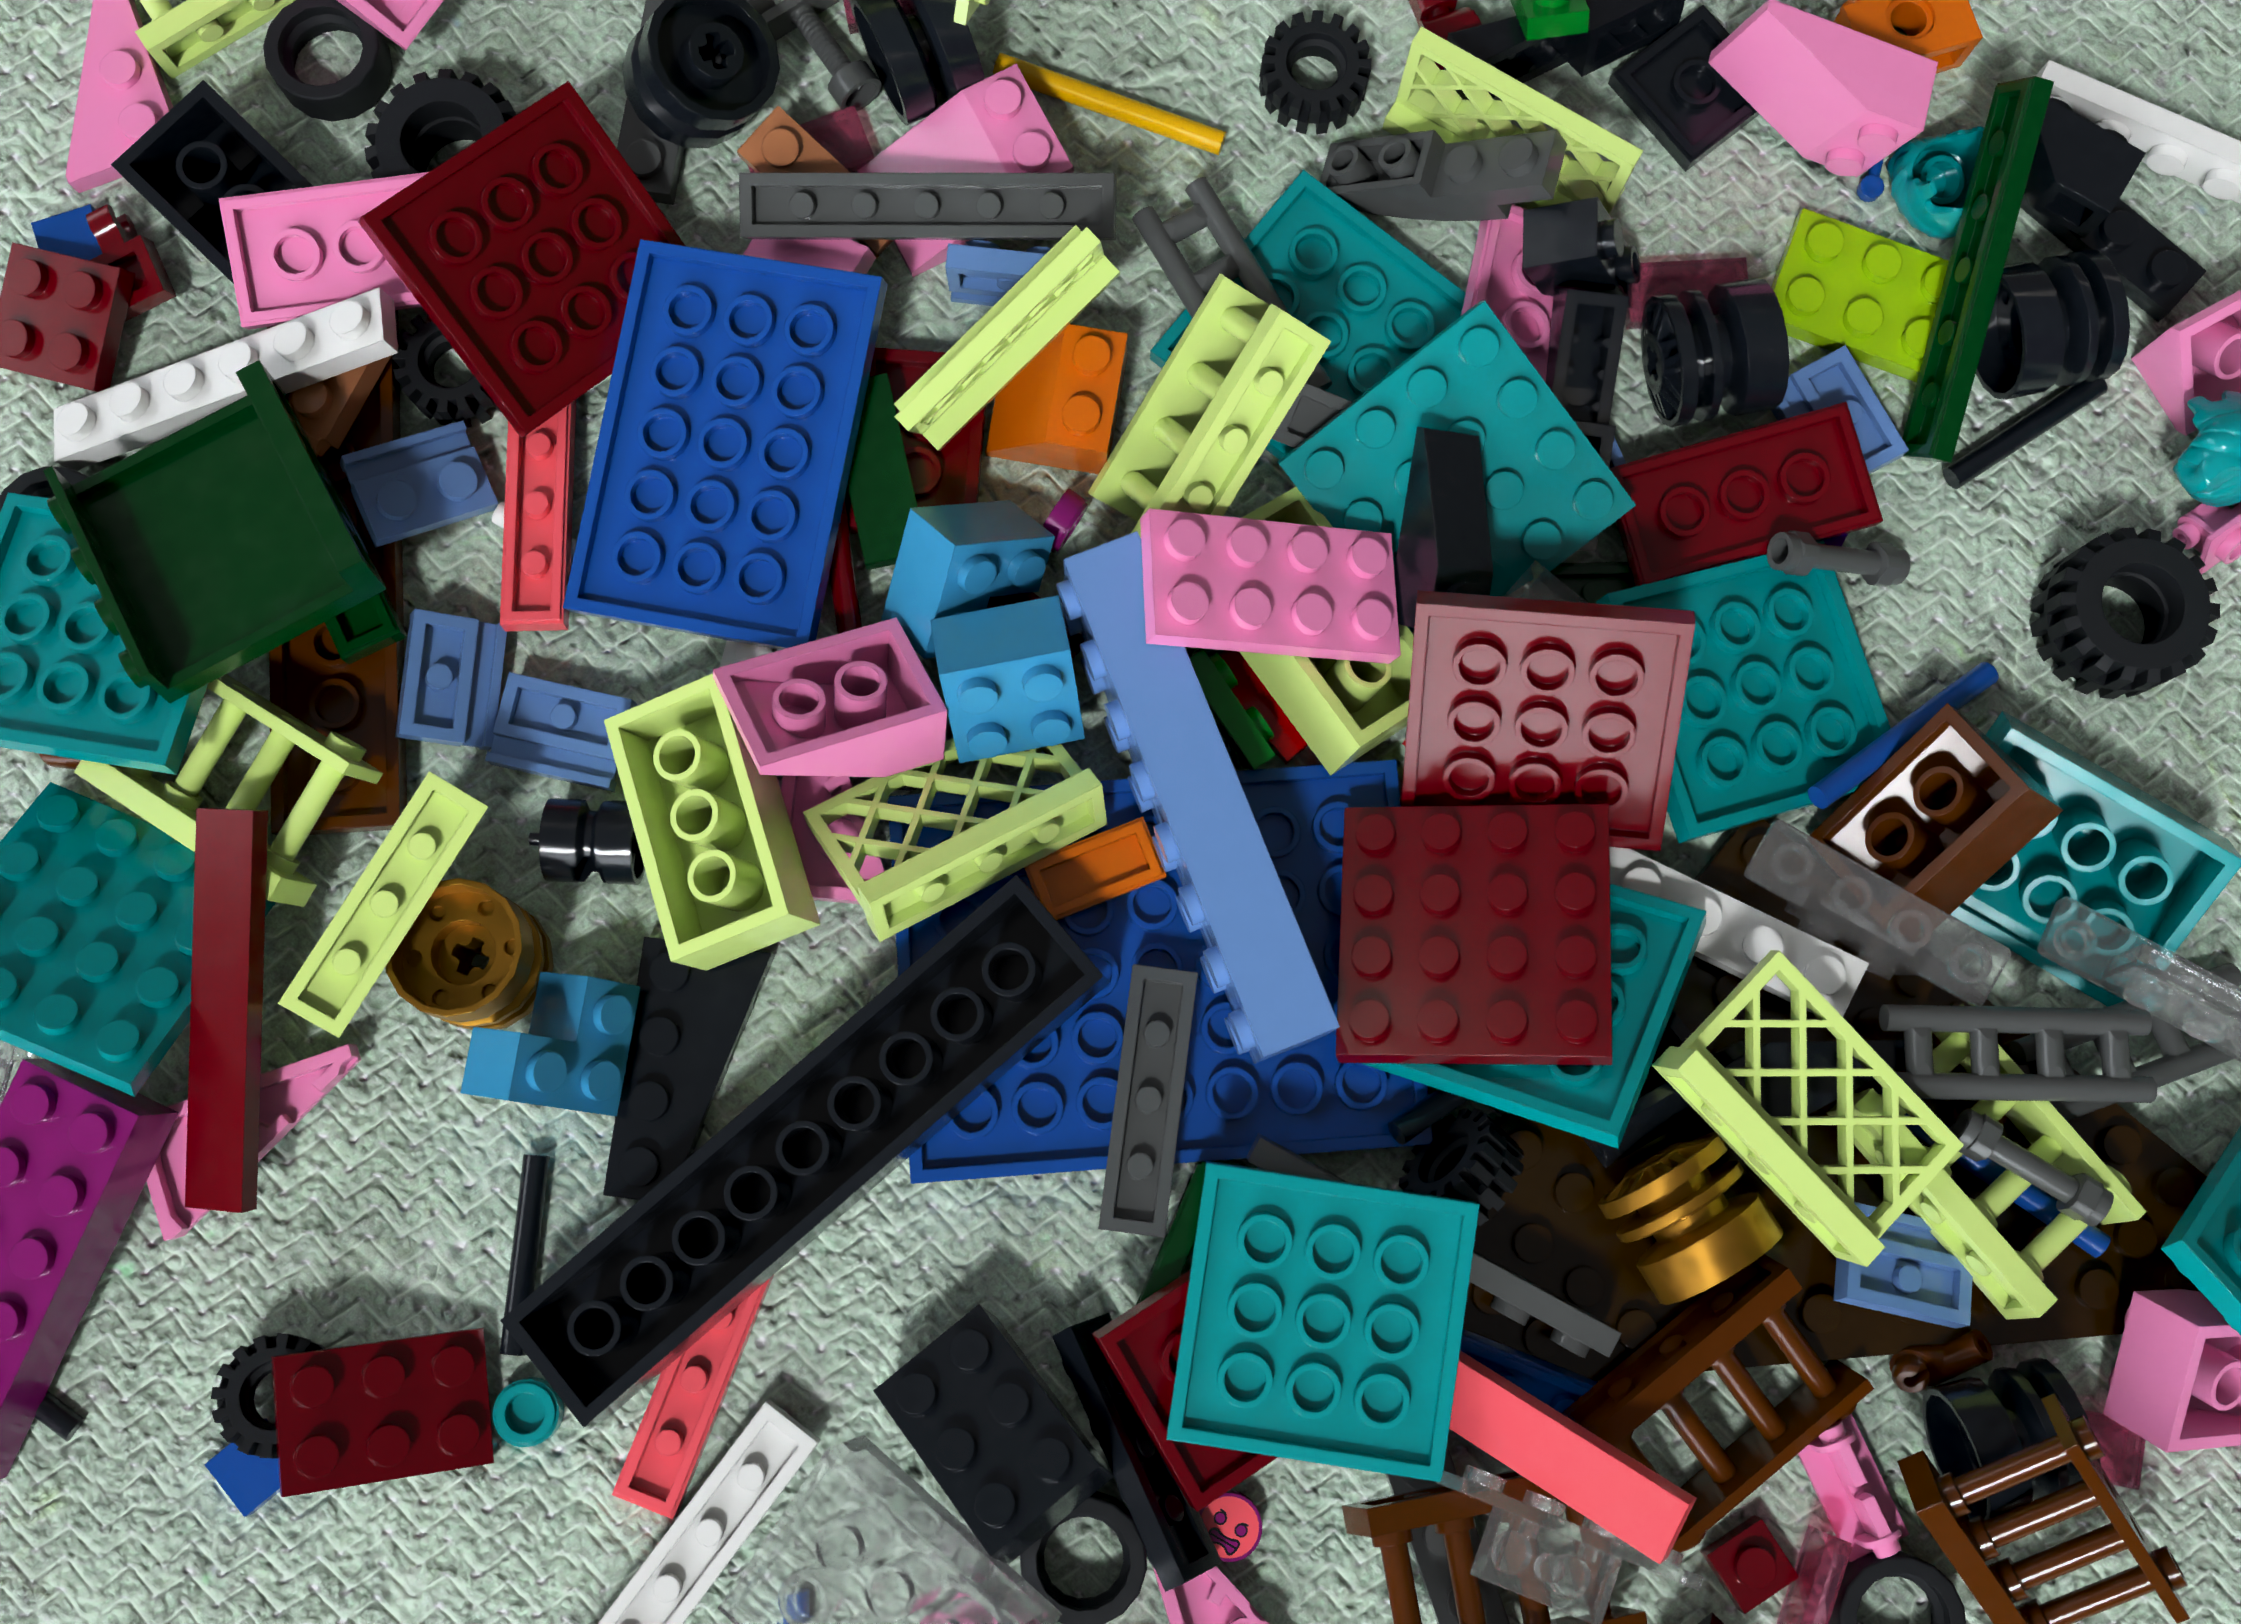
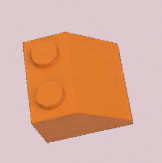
(1063, 403)

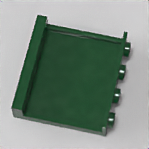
(215, 542)

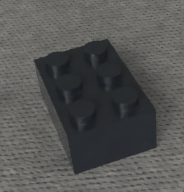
(993, 1434)

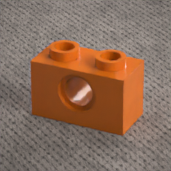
(1934, 28)

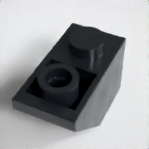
(2078, 169)
(1578, 249)

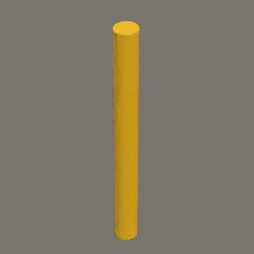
(1116, 105)

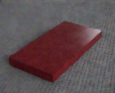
(1741, 489)

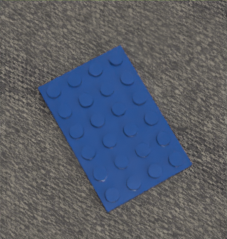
(726, 445)

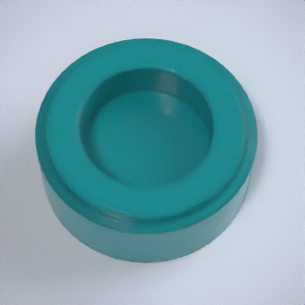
(528, 1412)

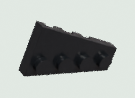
(676, 1061)

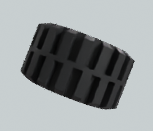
(429, 118)
(2161, 583)

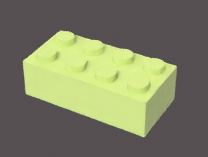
(1334, 703)
(708, 829)

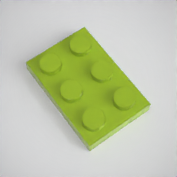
(1859, 293)

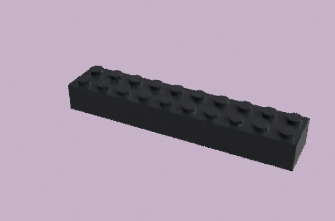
(803, 1153)

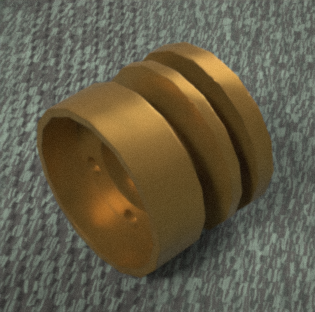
(437, 952)
(1695, 1226)

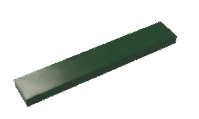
(1975, 268)

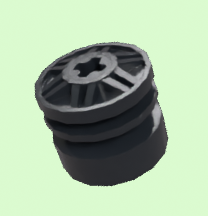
(2055, 325)
(1715, 352)
(1982, 1423)

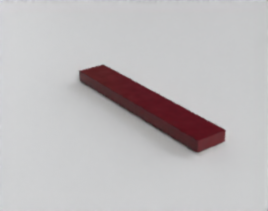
(226, 1009)

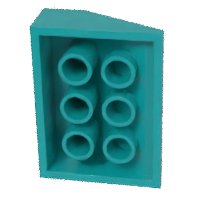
(2105, 850)

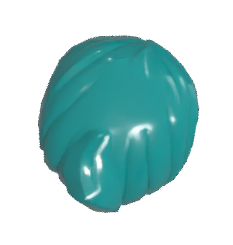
(1933, 179)
(2213, 460)

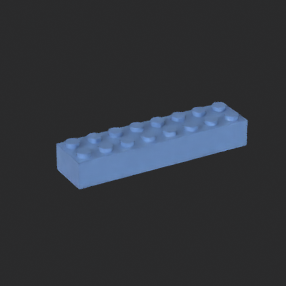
(1198, 805)

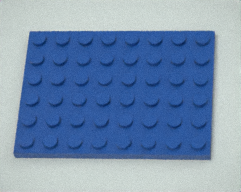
(1060, 1098)

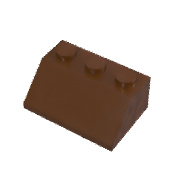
(1941, 813)

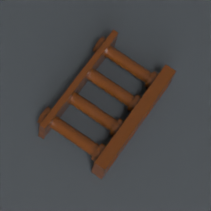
(1707, 1338)
(1390, 1526)
(2004, 1585)

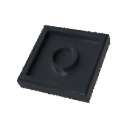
(1681, 93)

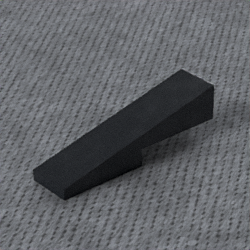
(1613, 32)
(1585, 362)

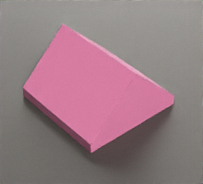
(2195, 360)

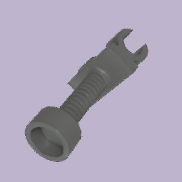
(851, 81)

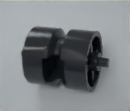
(585, 841)

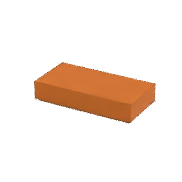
(1096, 869)

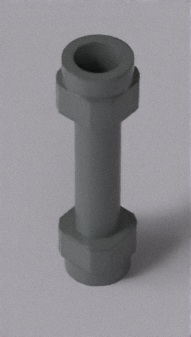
(1798, 553)
(2077, 1195)

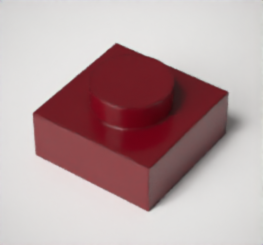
(1749, 1564)

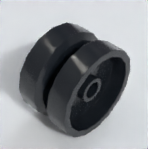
(914, 47)
(700, 70)

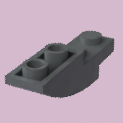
(1439, 181)

